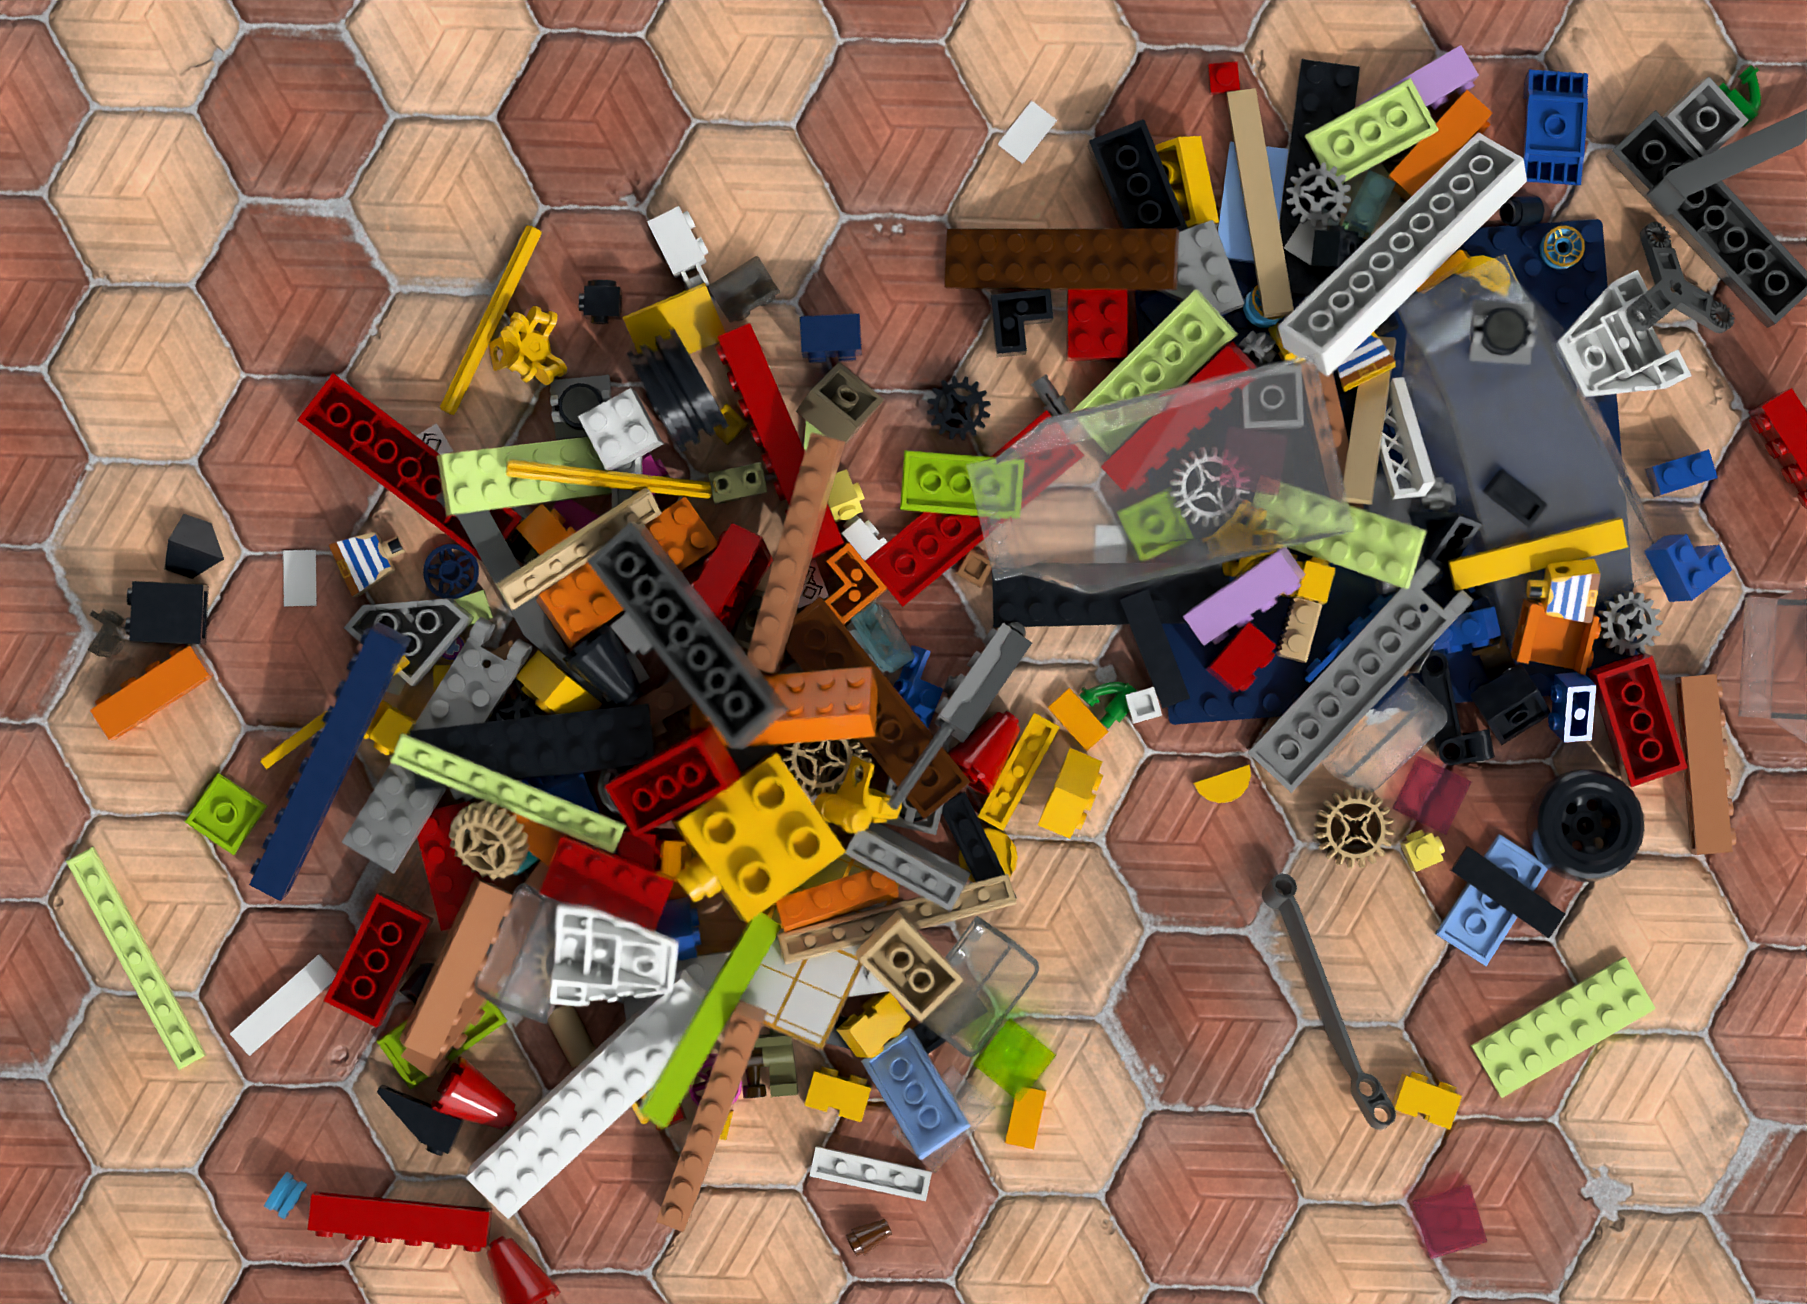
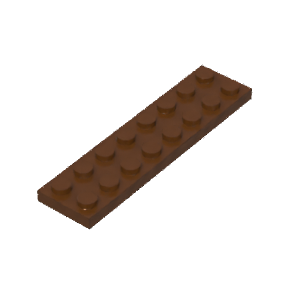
(1062, 259)
(823, 643)

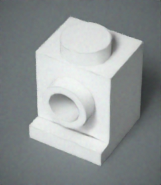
(863, 537)

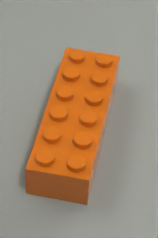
(582, 601)
(818, 705)

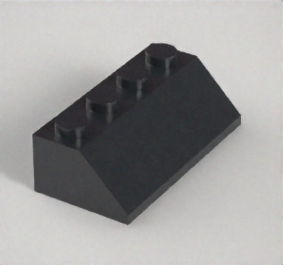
(1136, 179)

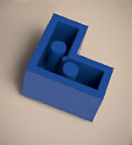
(1684, 569)

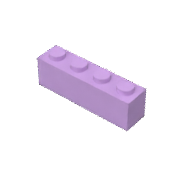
(1442, 78)
(1244, 596)

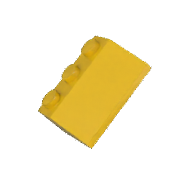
(1189, 178)

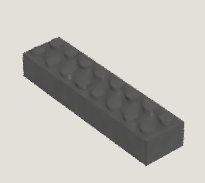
(1715, 224)
(687, 635)

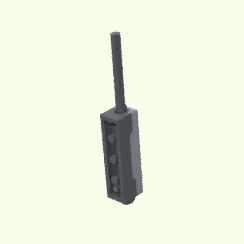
(971, 696)

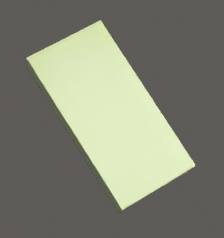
(1372, 131)

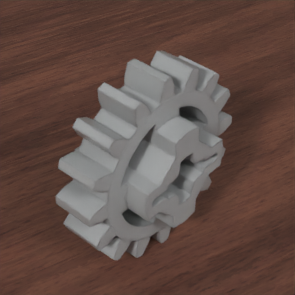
(1316, 207)
(1633, 612)

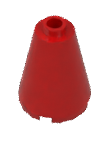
(986, 751)
(473, 1097)
(517, 1275)

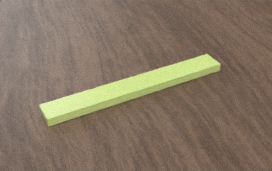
(507, 793)
(136, 958)

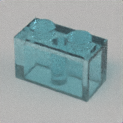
(1369, 204)
(883, 637)

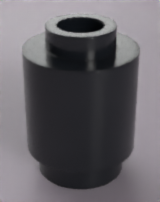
(1522, 211)

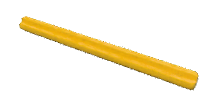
(490, 320)
(608, 479)

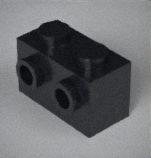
(1334, 247)

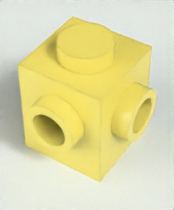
(845, 497)
(1422, 850)

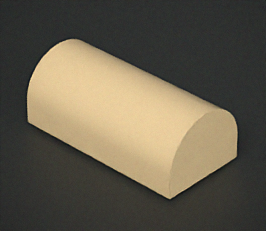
(571, 1034)

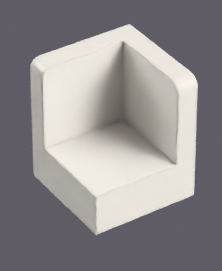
(1143, 705)

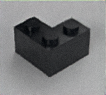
(1014, 311)

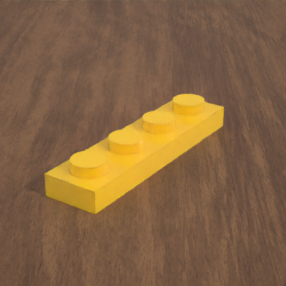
(1018, 771)

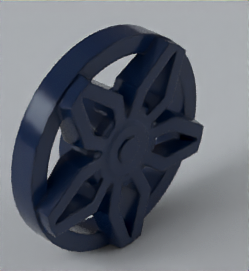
(451, 571)

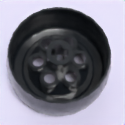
(1613, 801)

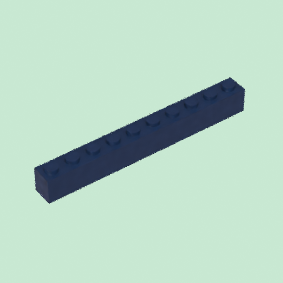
(329, 760)

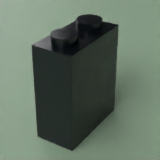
(167, 613)

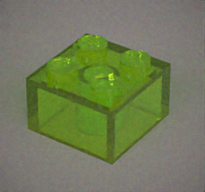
(1014, 1059)

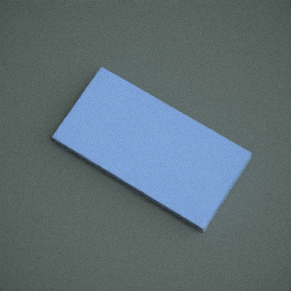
(1233, 221)
(1476, 921)
(916, 1094)

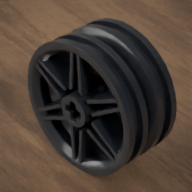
(677, 389)

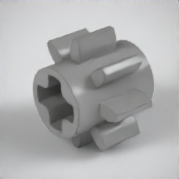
(1258, 348)
(1440, 496)

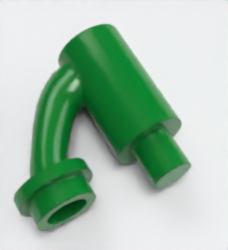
(1751, 107)
(1117, 708)

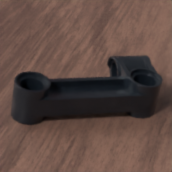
(1470, 746)

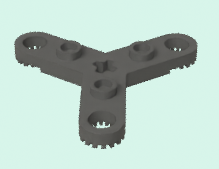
(1661, 300)

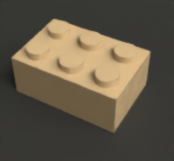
(909, 966)

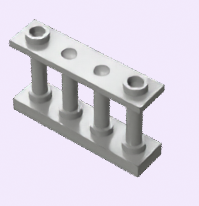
(909, 864)

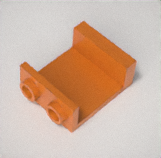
(1554, 639)

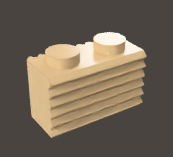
(1299, 630)

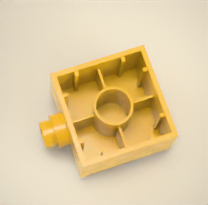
(755, 840)

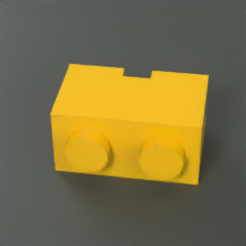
(879, 1022)
(838, 1092)
(1436, 1102)

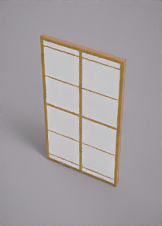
(810, 993)

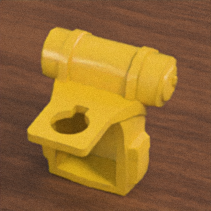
(854, 805)

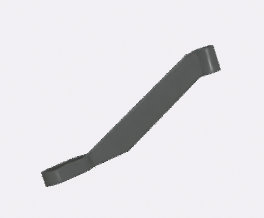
(1727, 161)
(502, 563)
(1325, 1000)

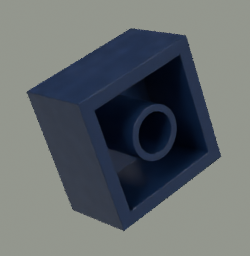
(831, 337)

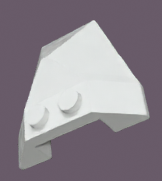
(1611, 355)
(608, 958)

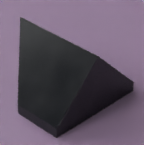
(1445, 534)
(192, 547)

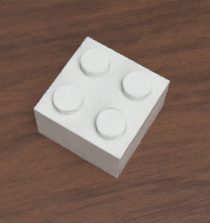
(620, 430)

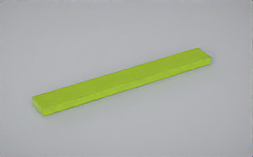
(709, 1020)

